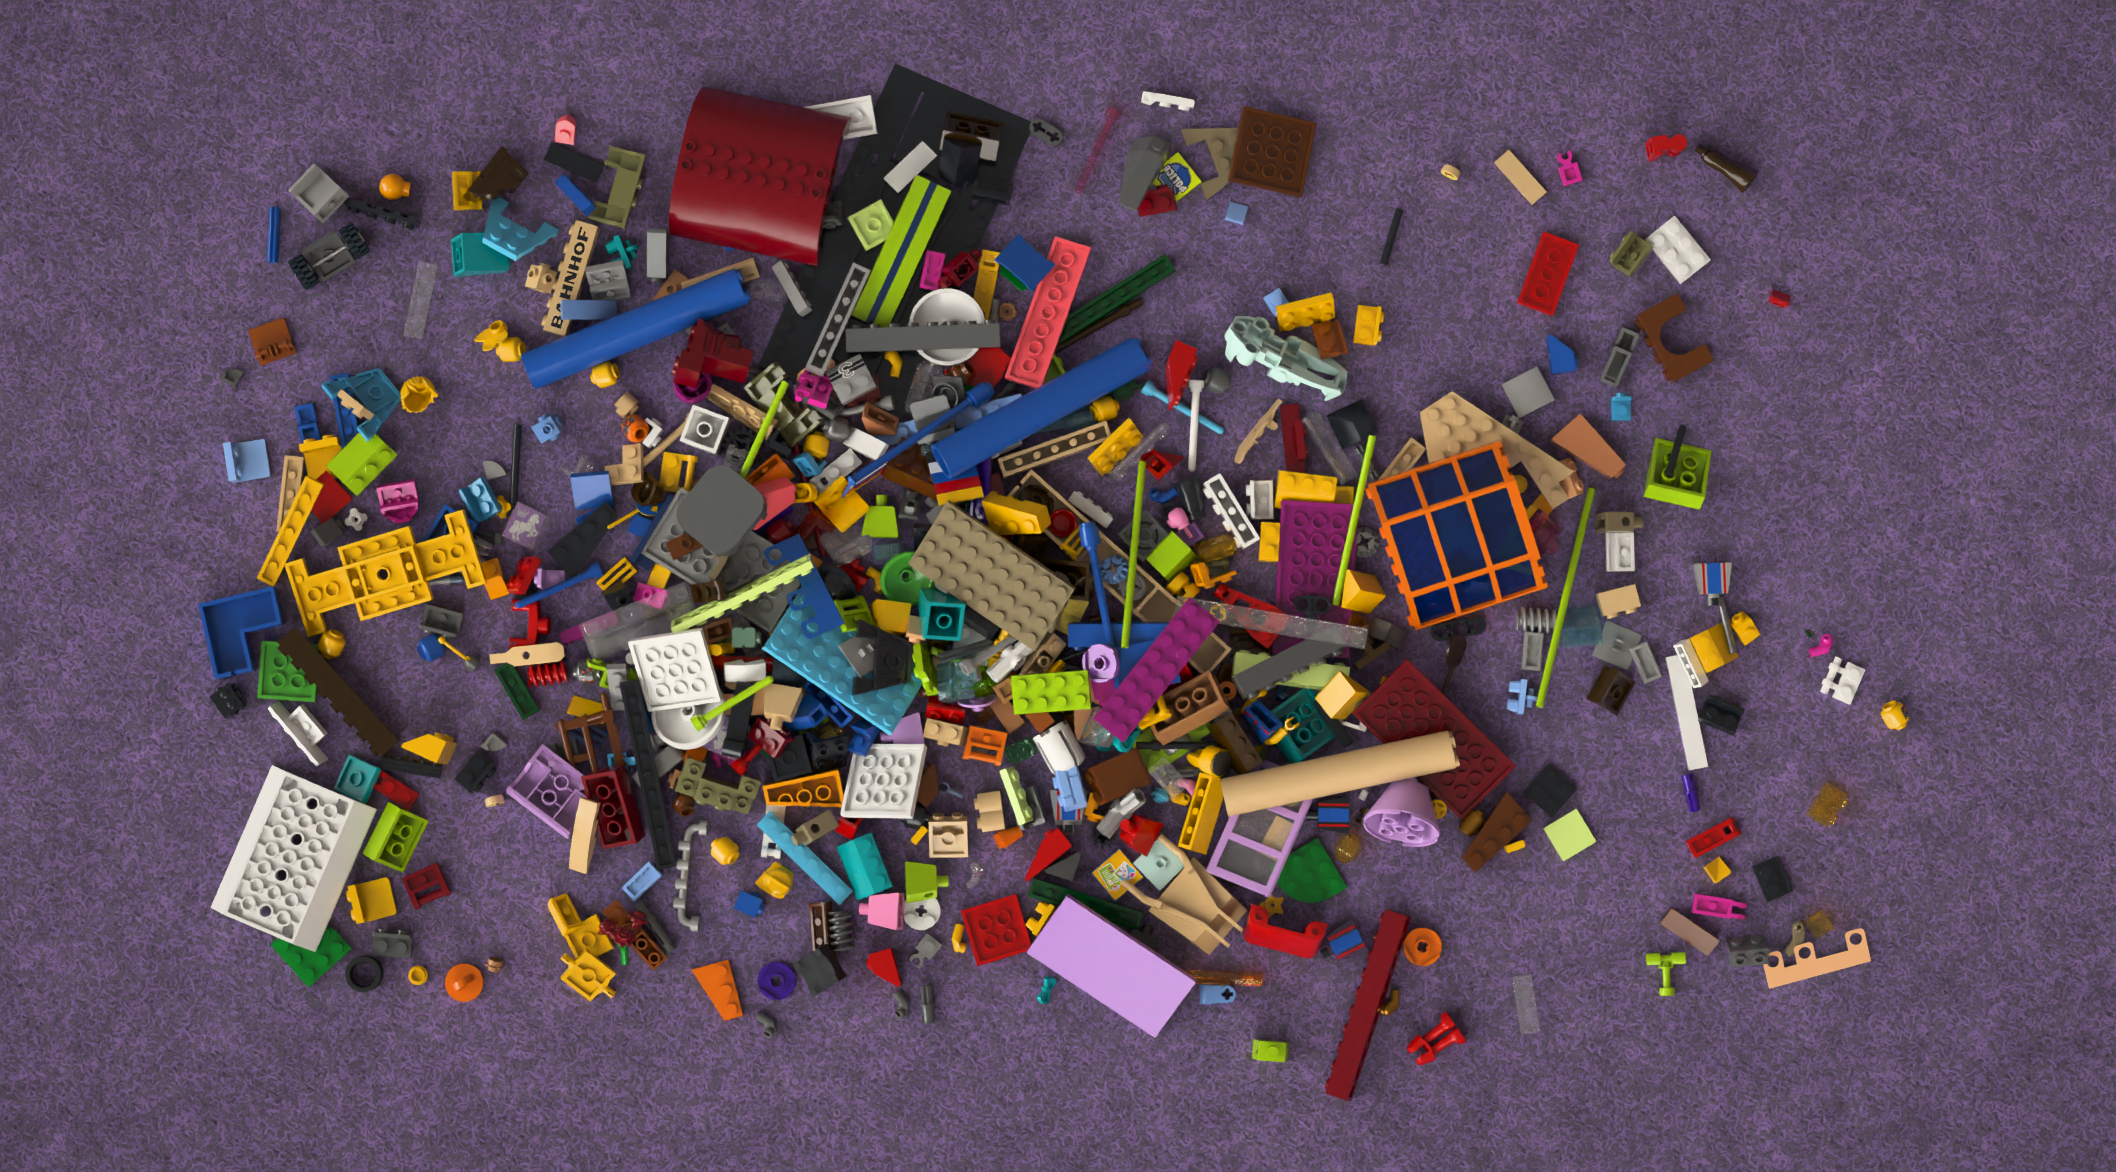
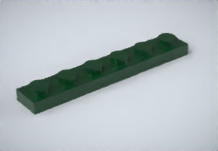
(1110, 910)

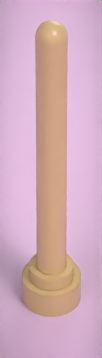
(664, 444)

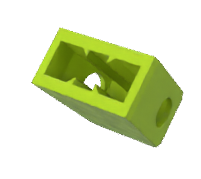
(881, 520)
(922, 881)
(1270, 1050)

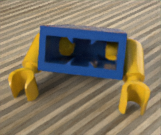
(1264, 723)

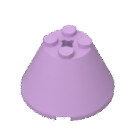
(1404, 815)

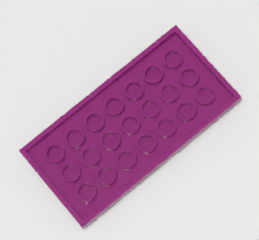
(1310, 561)

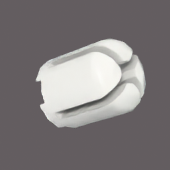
(1060, 748)

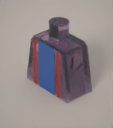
(1344, 942)

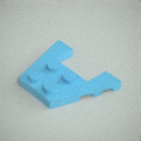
(510, 237)

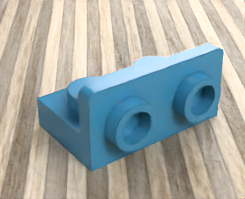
(480, 500)

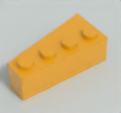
(806, 790)

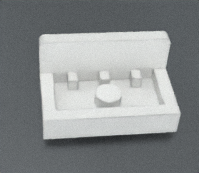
(1260, 500)

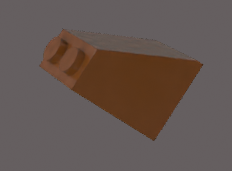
(1117, 776)

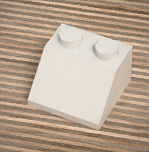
(705, 430)

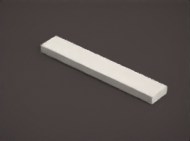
(1686, 714)

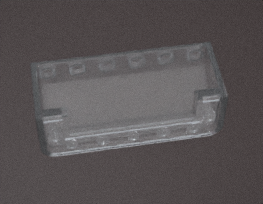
(646, 617)

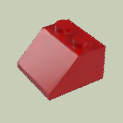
(884, 966)

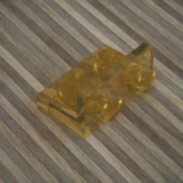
(1215, 548)
(1827, 805)

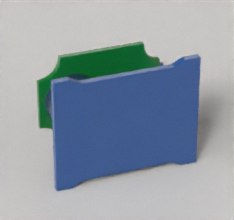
(1023, 264)

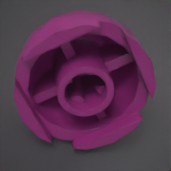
(694, 395)

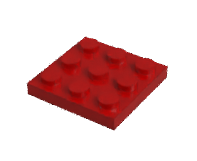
(996, 929)

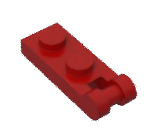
(396, 791)
(1712, 837)

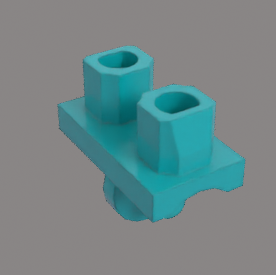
(617, 245)

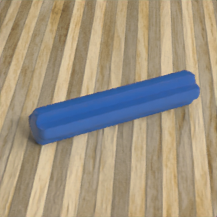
(273, 234)

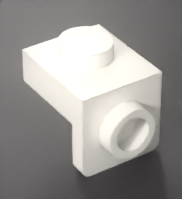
(653, 437)

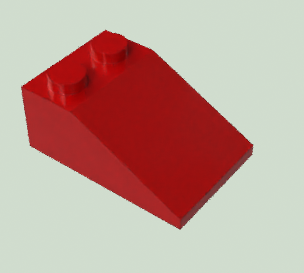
(1050, 849)

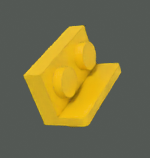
(1367, 325)

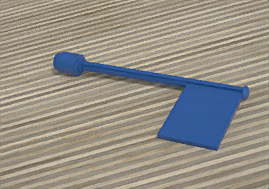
(1128, 656)

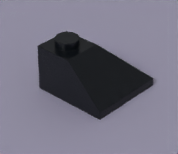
(1352, 424)

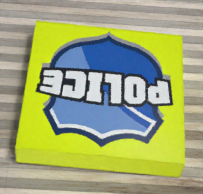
(1178, 175)

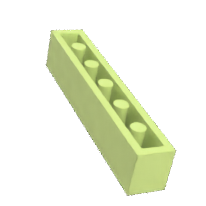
(1315, 678)

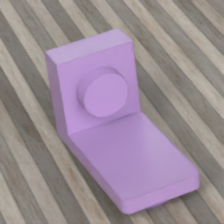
(548, 578)

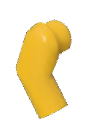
(875, 574)
(1182, 799)
(956, 939)

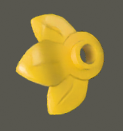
(494, 334)

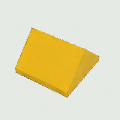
(1361, 592)
(1341, 696)

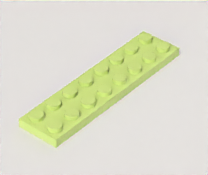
(747, 592)

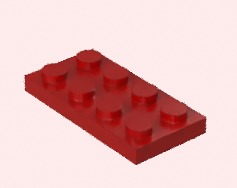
(1547, 274)

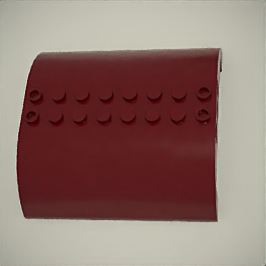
(756, 175)

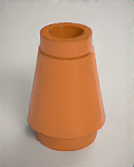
(1006, 837)

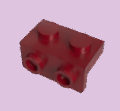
(768, 739)

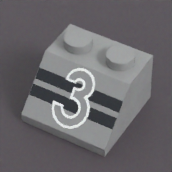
(851, 379)

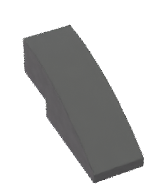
(1619, 355)

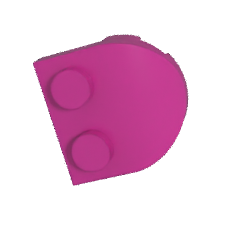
(398, 500)

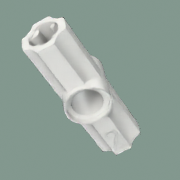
(1011, 659)

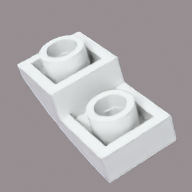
(744, 672)

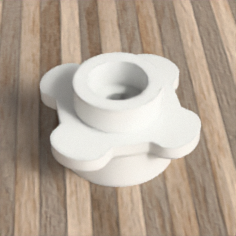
(356, 524)

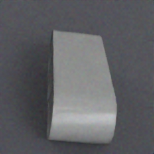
(665, 762)

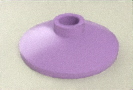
(977, 704)

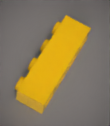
(1202, 814)

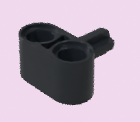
(1311, 610)

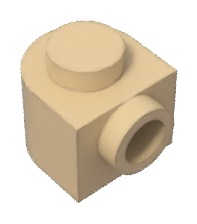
(626, 405)

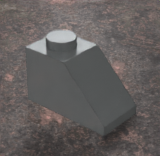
(328, 532)

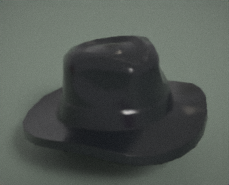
(837, 582)

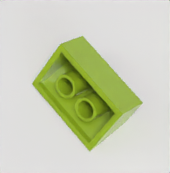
(361, 462)
(395, 837)

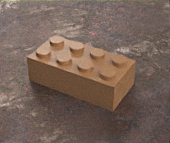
(1190, 707)

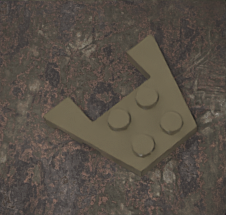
(1221, 147)

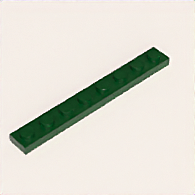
(1116, 297)

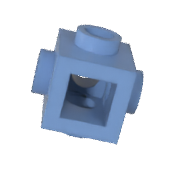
(548, 427)

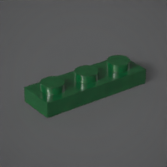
(517, 690)

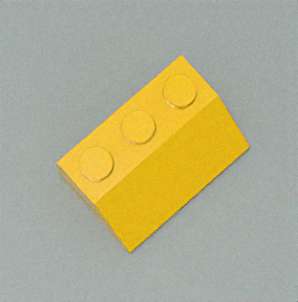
(1304, 487)

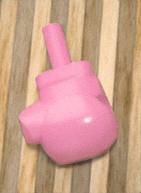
(1178, 519)

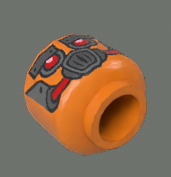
(635, 428)

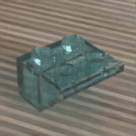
(1581, 628)

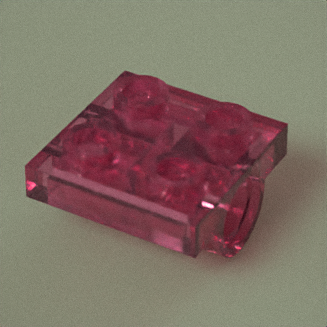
(1545, 533)

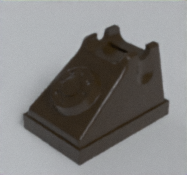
(498, 177)

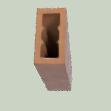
(1588, 446)

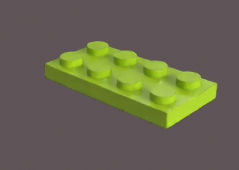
(1051, 692)

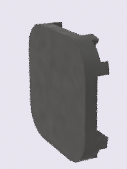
(721, 510)

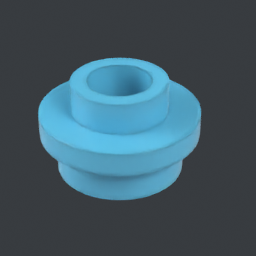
(1160, 795)

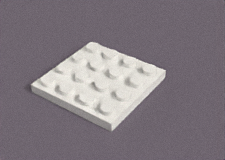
(675, 670)
(884, 782)

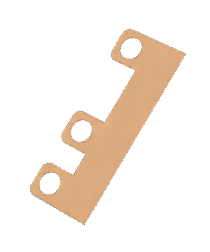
(1813, 967)

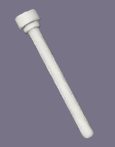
(1195, 387)

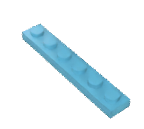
(804, 858)

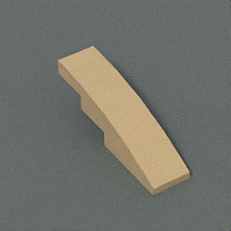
(584, 835)

